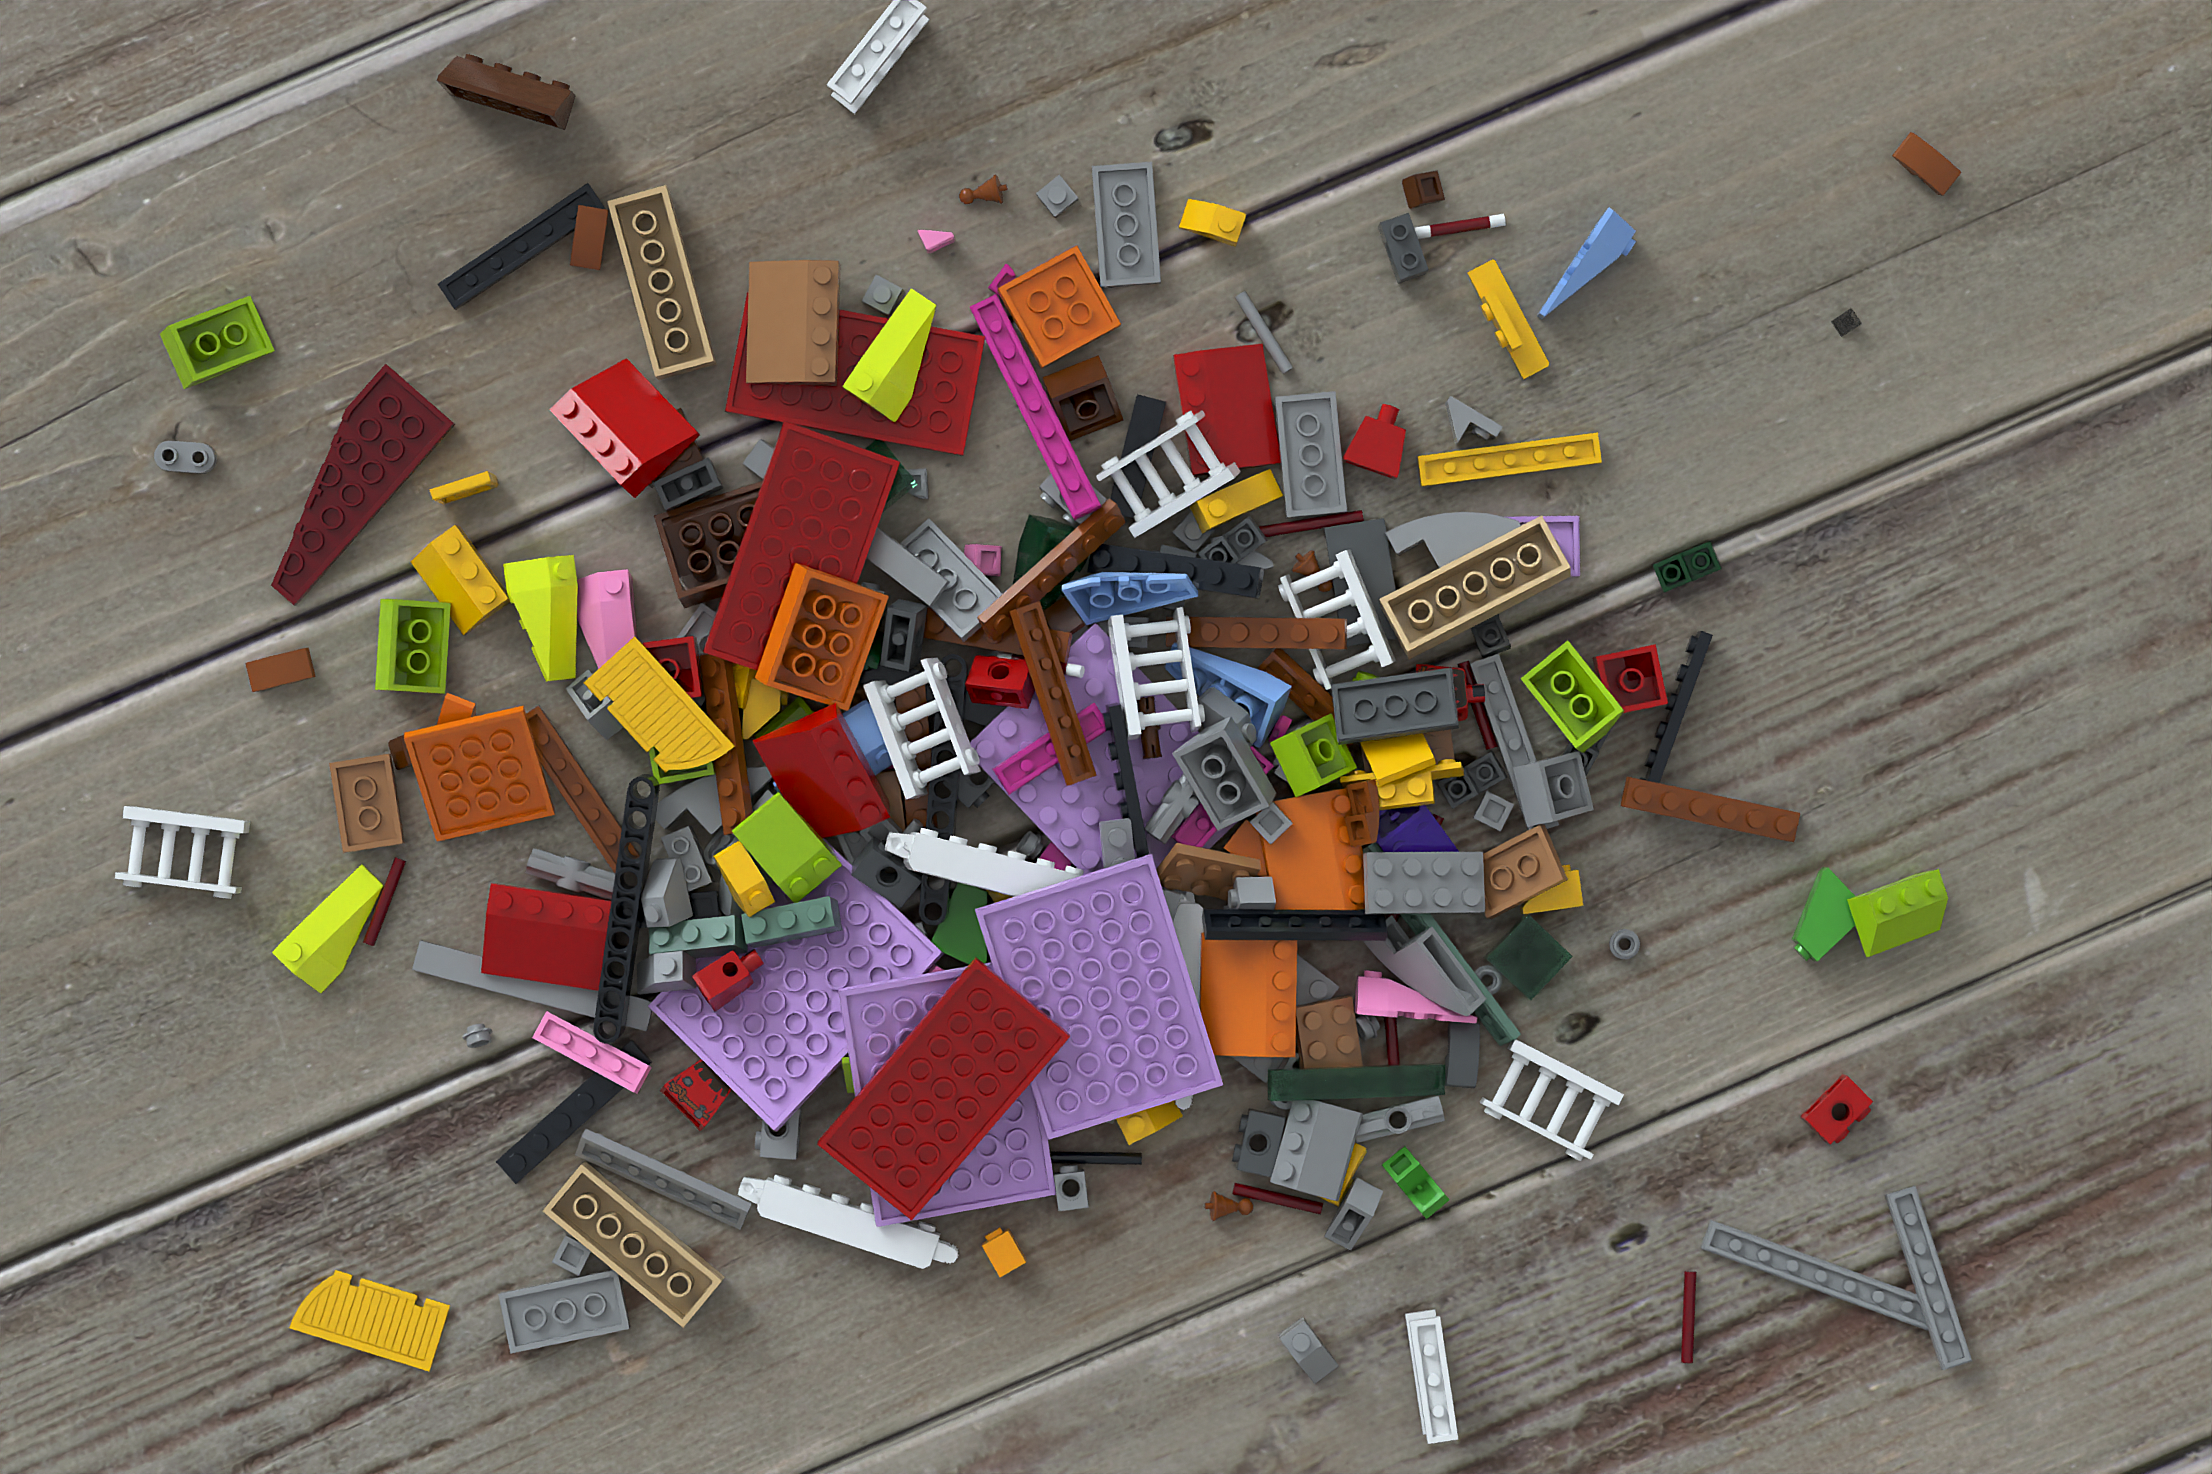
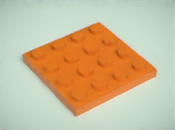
(479, 773)

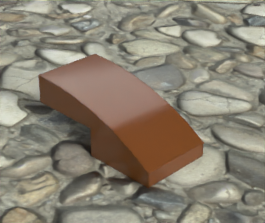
(1926, 163)
(589, 237)
(280, 669)
(1364, 822)

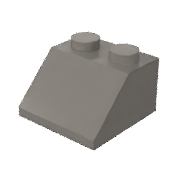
(1553, 788)

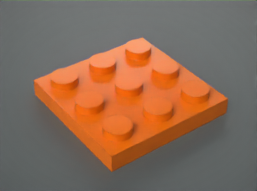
(1059, 307)

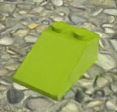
(216, 341)
(787, 847)

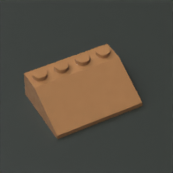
(793, 322)

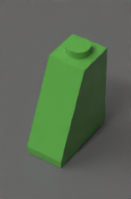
(1824, 917)
(961, 932)

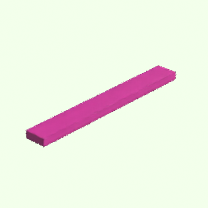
(1035, 407)

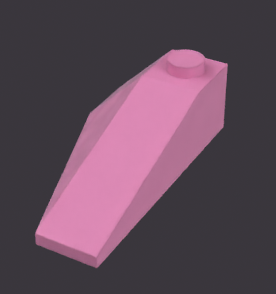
(606, 612)
(1391, 999)

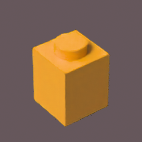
(1003, 1251)

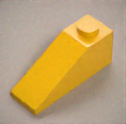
(1235, 500)

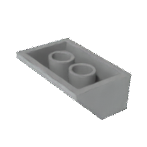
(1224, 774)
(1316, 1148)

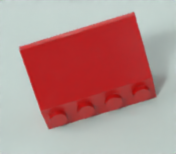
(1237, 405)
(625, 425)
(824, 773)
(545, 936)

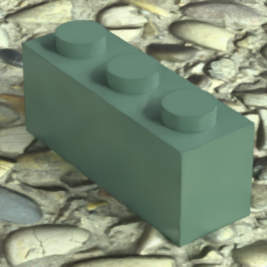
(792, 922)
(700, 937)

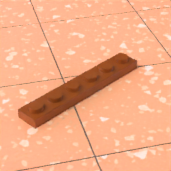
(1052, 568)
(1265, 633)
(1007, 642)
(1053, 693)
(730, 767)
(576, 788)
(917, 807)
(1710, 809)

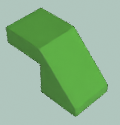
(1415, 1182)

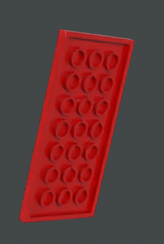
(932, 420)
(811, 510)
(943, 1089)

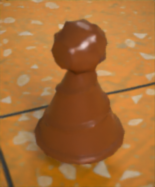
(990, 190)
(1309, 565)
(1222, 1206)

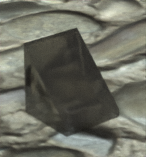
(1846, 322)

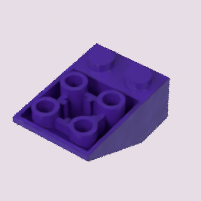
(1412, 831)

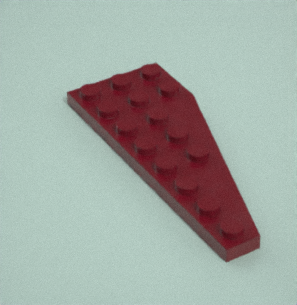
(371, 456)

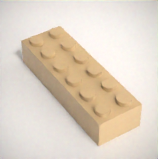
(662, 282)
(1475, 587)
(633, 1244)

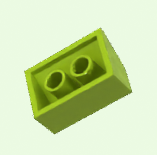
(412, 646)
(1573, 696)
(1899, 911)

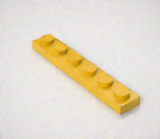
(1509, 459)

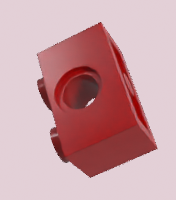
(1000, 682)
(1820, 1116)

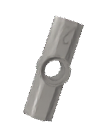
(1175, 806)
(571, 873)
(1417, 1113)

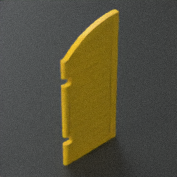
(657, 709)
(373, 1319)

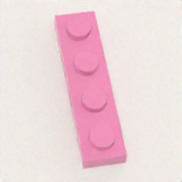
(591, 1053)

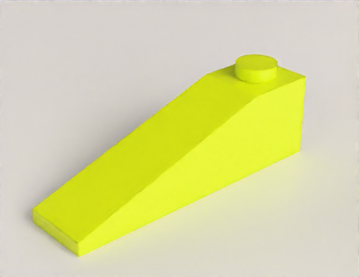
(892, 362)
(547, 604)
(325, 938)

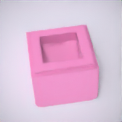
(935, 239)
(985, 558)

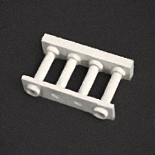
(877, 53)
(1193, 487)
(1356, 596)
(1127, 662)
(893, 724)
(171, 823)
(1576, 1083)
(1431, 1376)

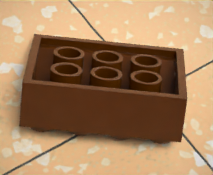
(508, 91)
(704, 542)

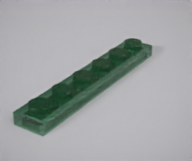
(1356, 1082)

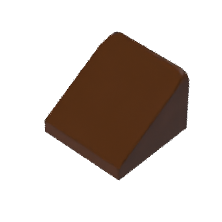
(1423, 189)
(1063, 617)
(399, 753)

